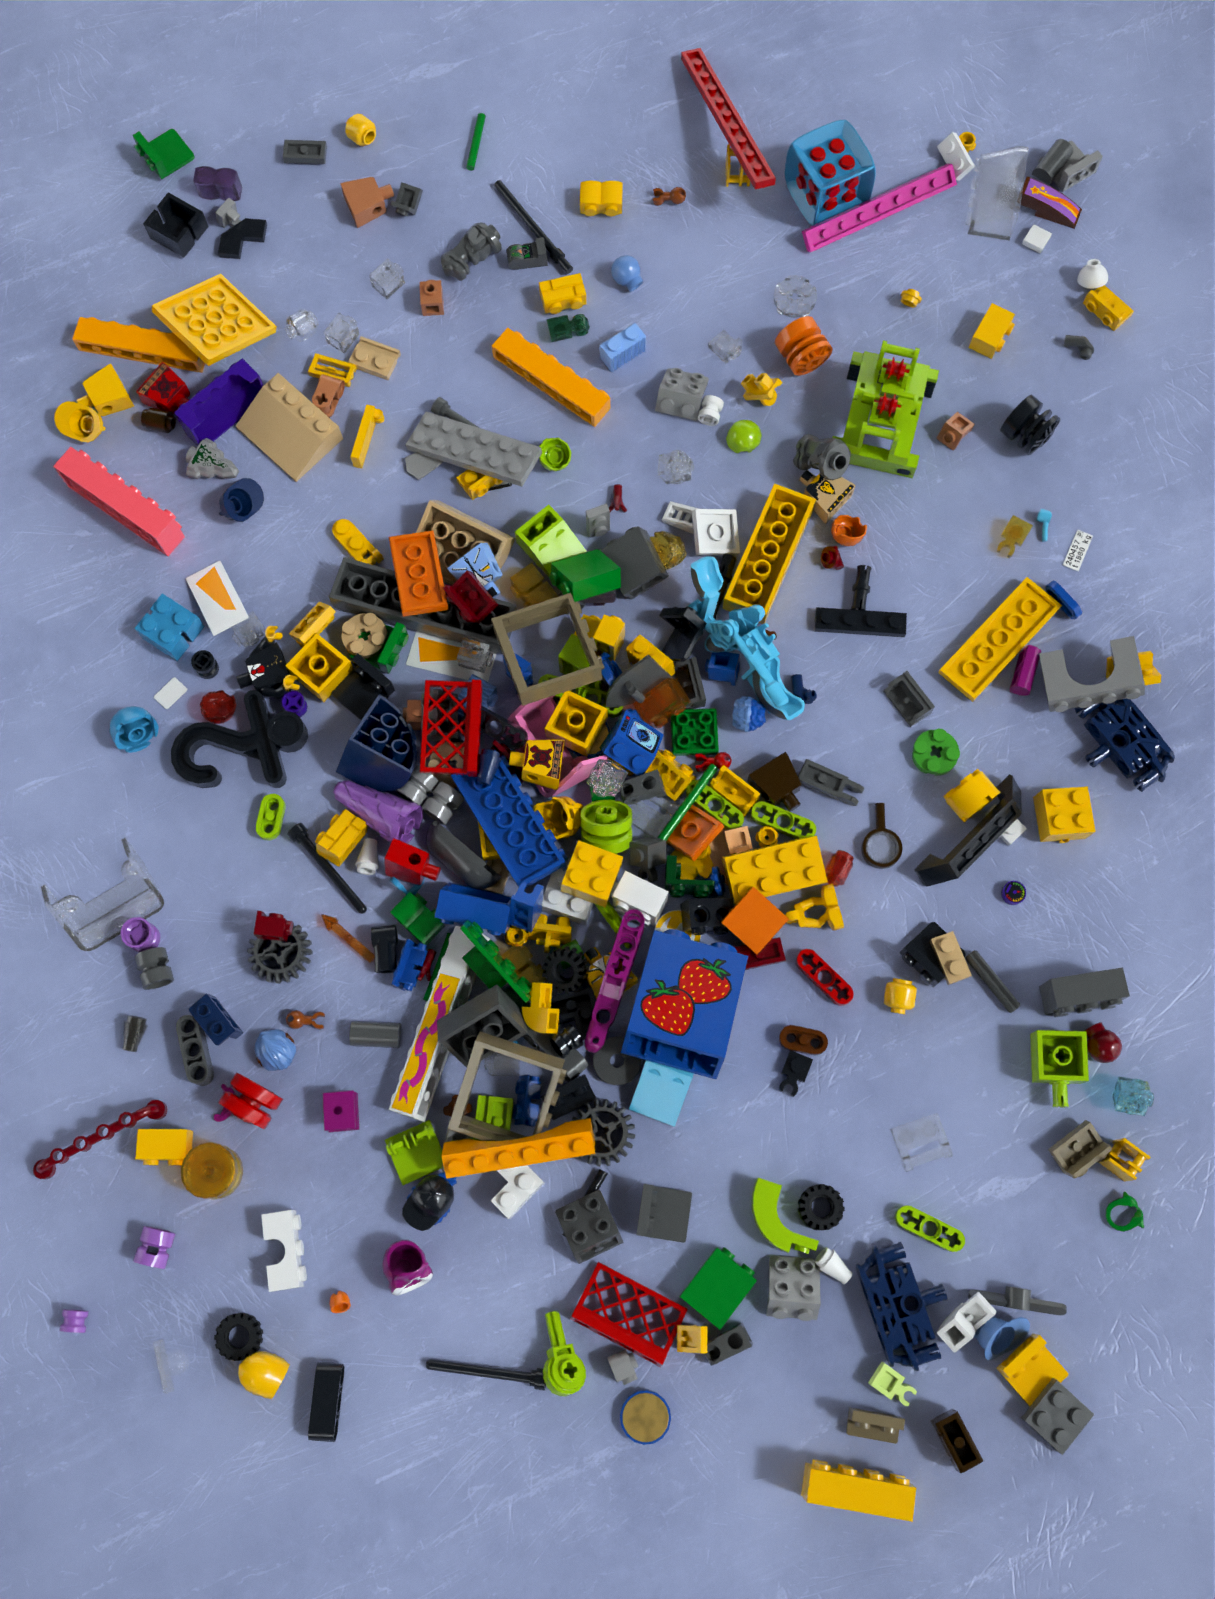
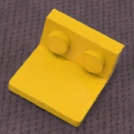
(1031, 1368)

